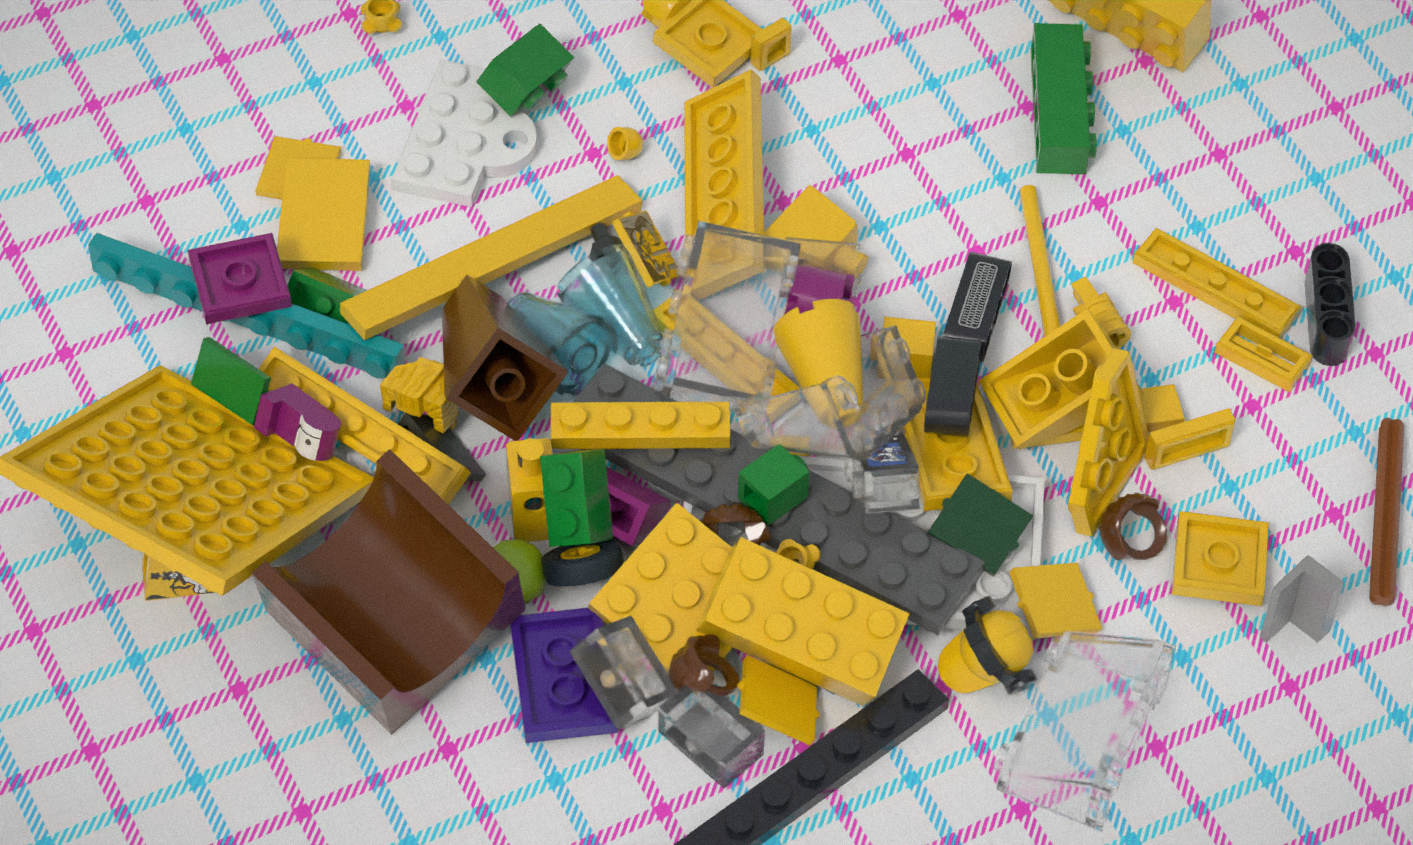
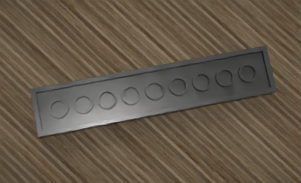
(863, 550)

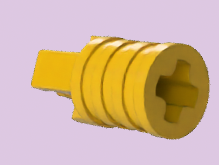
(1102, 309)

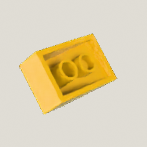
(1050, 382)

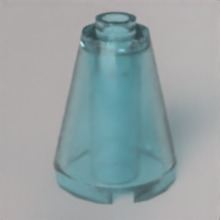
(617, 294)
(572, 335)

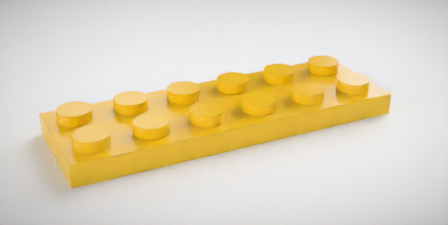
(725, 156)

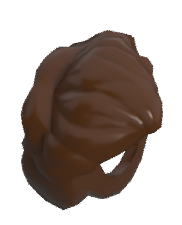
(1111, 521)
(754, 524)
(689, 666)

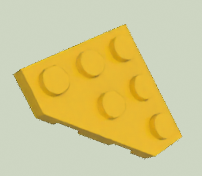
(1110, 442)

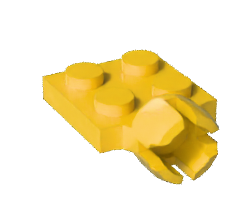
(702, 35)

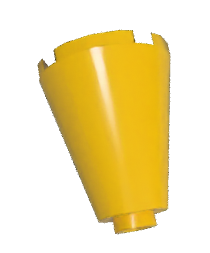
(822, 343)

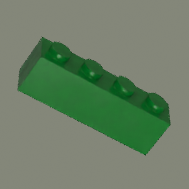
(1060, 99)

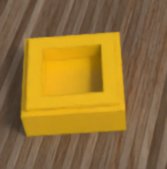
(771, 44)

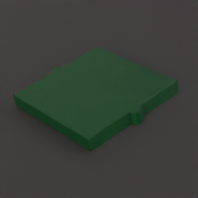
(980, 523)

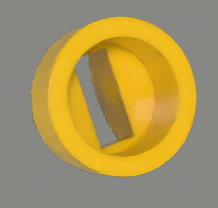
(624, 143)

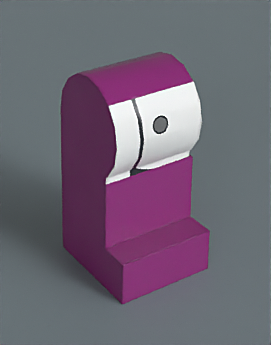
(299, 422)

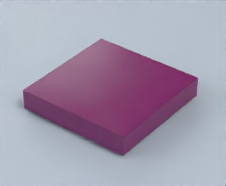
(239, 278)

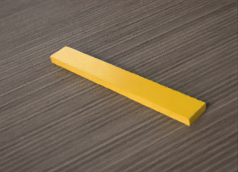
(488, 257)

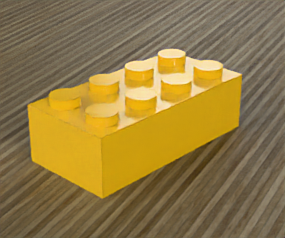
(1162, 28)
(803, 622)

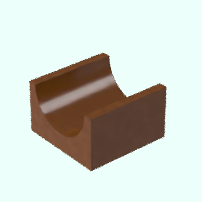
(395, 596)

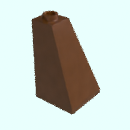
(495, 360)

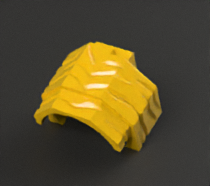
(420, 389)

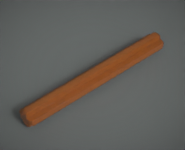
(1387, 512)

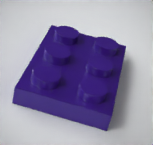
(551, 687)

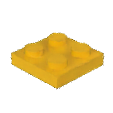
(1220, 558)

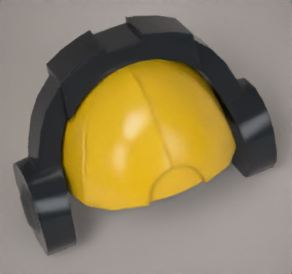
(988, 651)

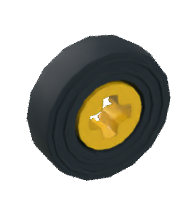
(582, 563)

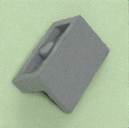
(1305, 599)

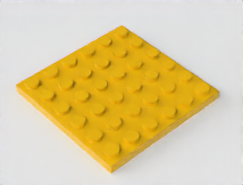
(184, 480)

